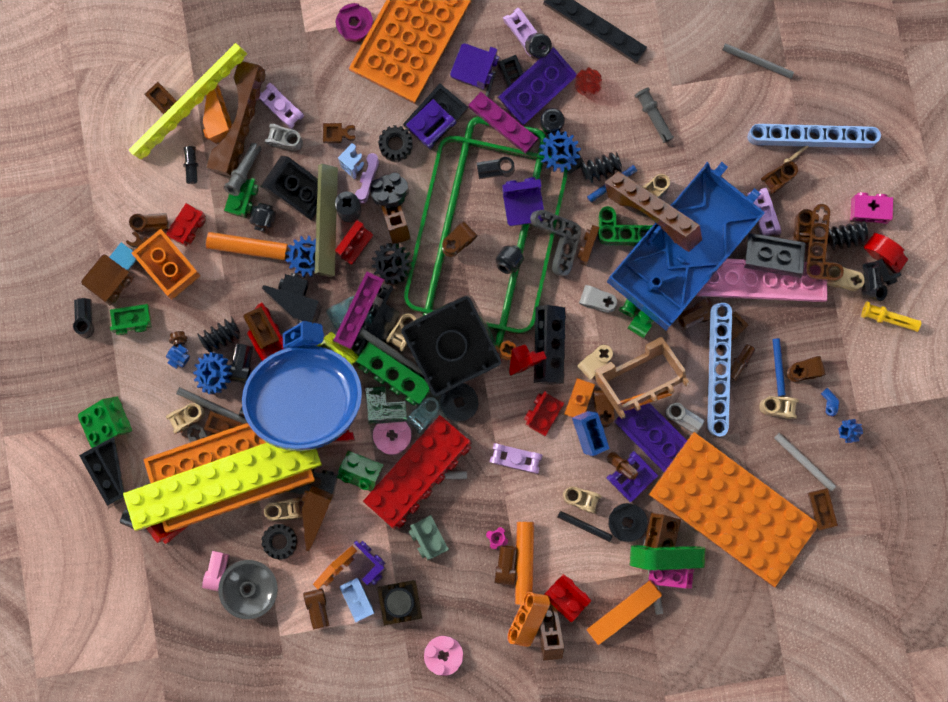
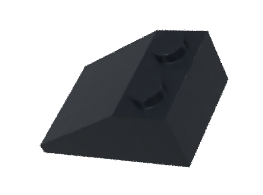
(293, 186)
(296, 306)

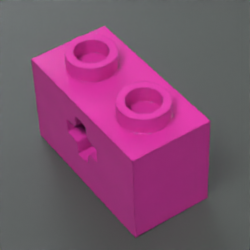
(861, 212)

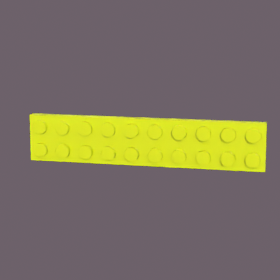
(215, 483)

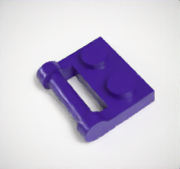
(426, 119)
(632, 488)

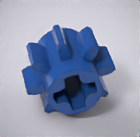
(177, 356)
(850, 431)

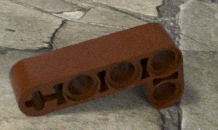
(822, 243)

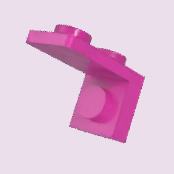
(673, 578)

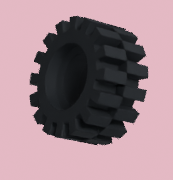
(395, 154)
(268, 537)

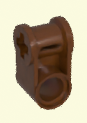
(778, 179)
(802, 229)
(460, 237)
(809, 369)
(603, 406)

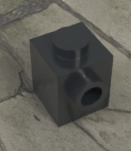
(294, 284)

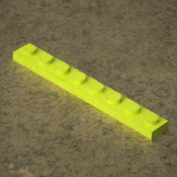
(188, 101)

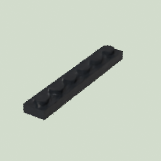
(598, 28)

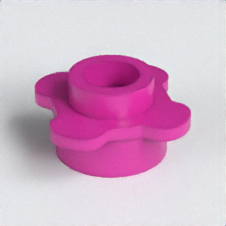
(495, 543)

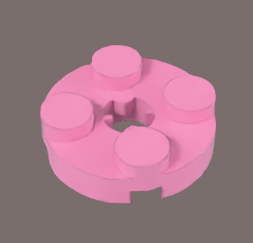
(392, 447)
(440, 666)

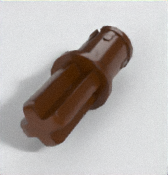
(741, 361)
(622, 465)

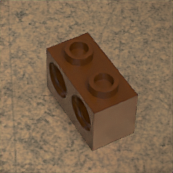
(662, 531)

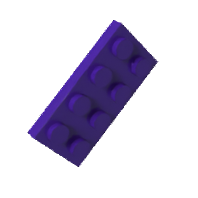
(537, 86)
(652, 434)

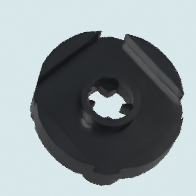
(380, 189)
(469, 398)
(622, 532)

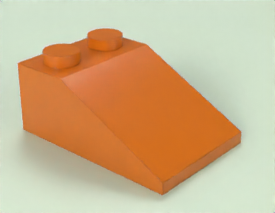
(166, 264)

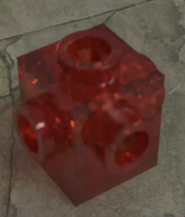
(588, 88)

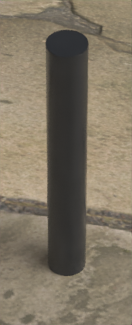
(584, 526)

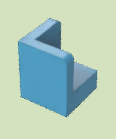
(123, 256)

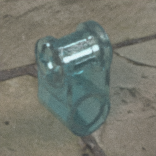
(338, 311)
(423, 415)

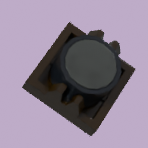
(399, 602)

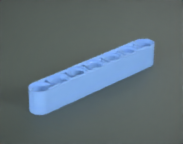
(820, 130)
(714, 360)

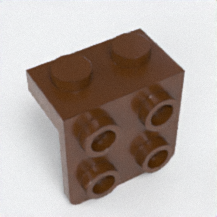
(107, 279)

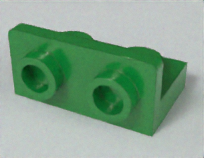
(242, 204)

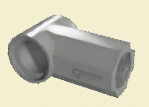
(685, 419)

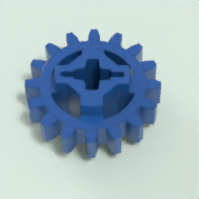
(565, 156)
(300, 260)
(212, 373)

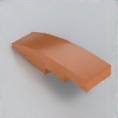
(624, 612)

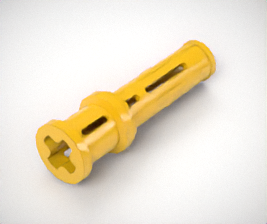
(881, 314)

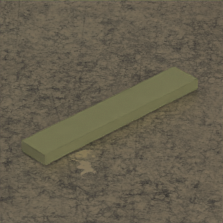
(326, 220)

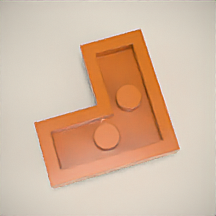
(335, 568)

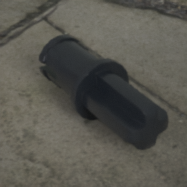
(190, 165)

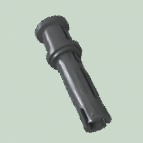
(650, 107)
(239, 175)

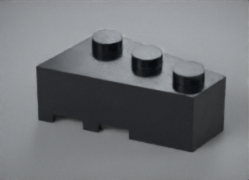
(105, 471)

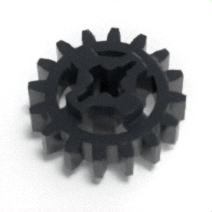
(399, 261)

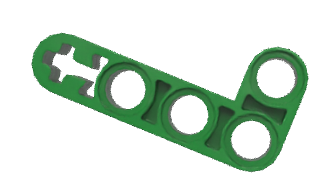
(616, 230)
(667, 557)

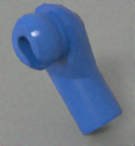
(832, 402)

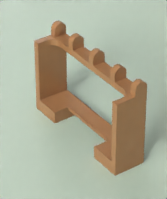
(652, 350)

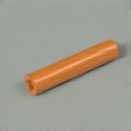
(246, 246)
(524, 560)

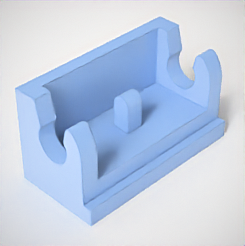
(349, 159)
(357, 599)

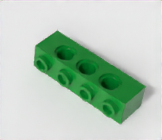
(372, 354)

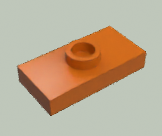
(579, 398)

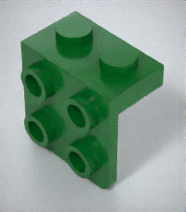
(104, 421)

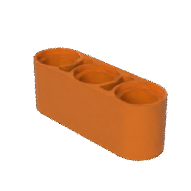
(528, 619)

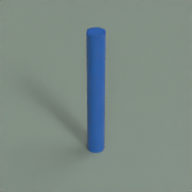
(602, 190)
(779, 367)

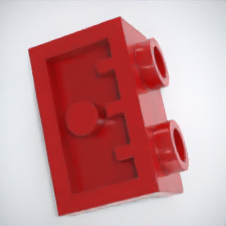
(186, 225)
(353, 243)
(544, 413)
(567, 597)

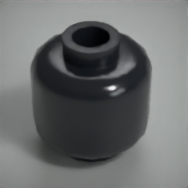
(538, 45)
(551, 126)
(262, 217)
(509, 259)

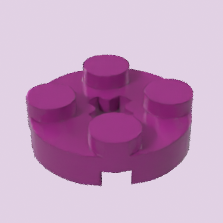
(351, 32)

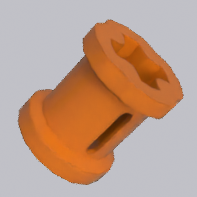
(505, 356)

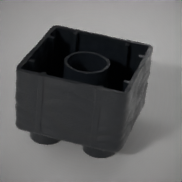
(452, 345)

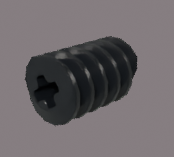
(601, 167)
(348, 206)
(847, 234)
(220, 335)

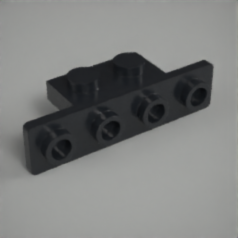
(379, 320)

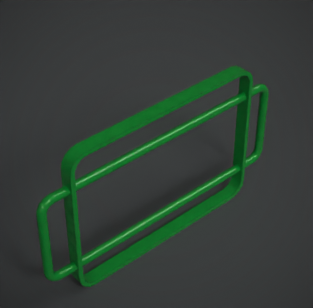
(466, 141)

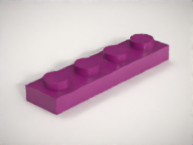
(503, 122)
(358, 310)

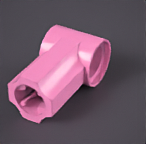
(216, 569)

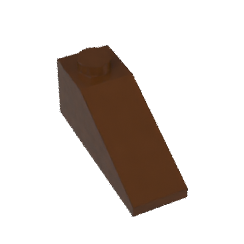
(396, 223)
(313, 513)
(551, 635)

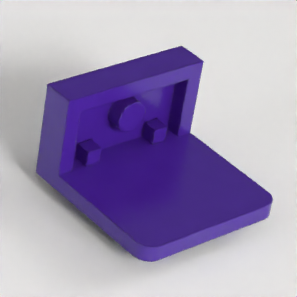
(474, 65)
(522, 200)
(374, 575)

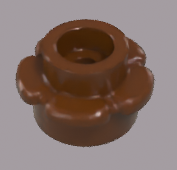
(178, 338)

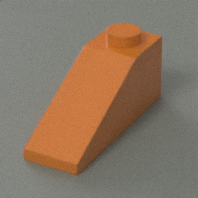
(216, 117)

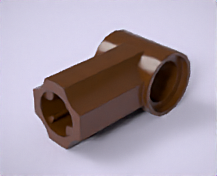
(151, 222)
(696, 314)
(505, 570)
(315, 603)

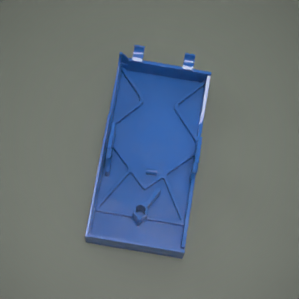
(664, 276)

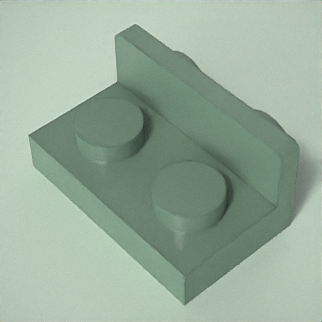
(429, 538)

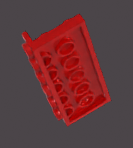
(418, 472)

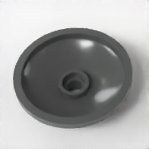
(262, 592)

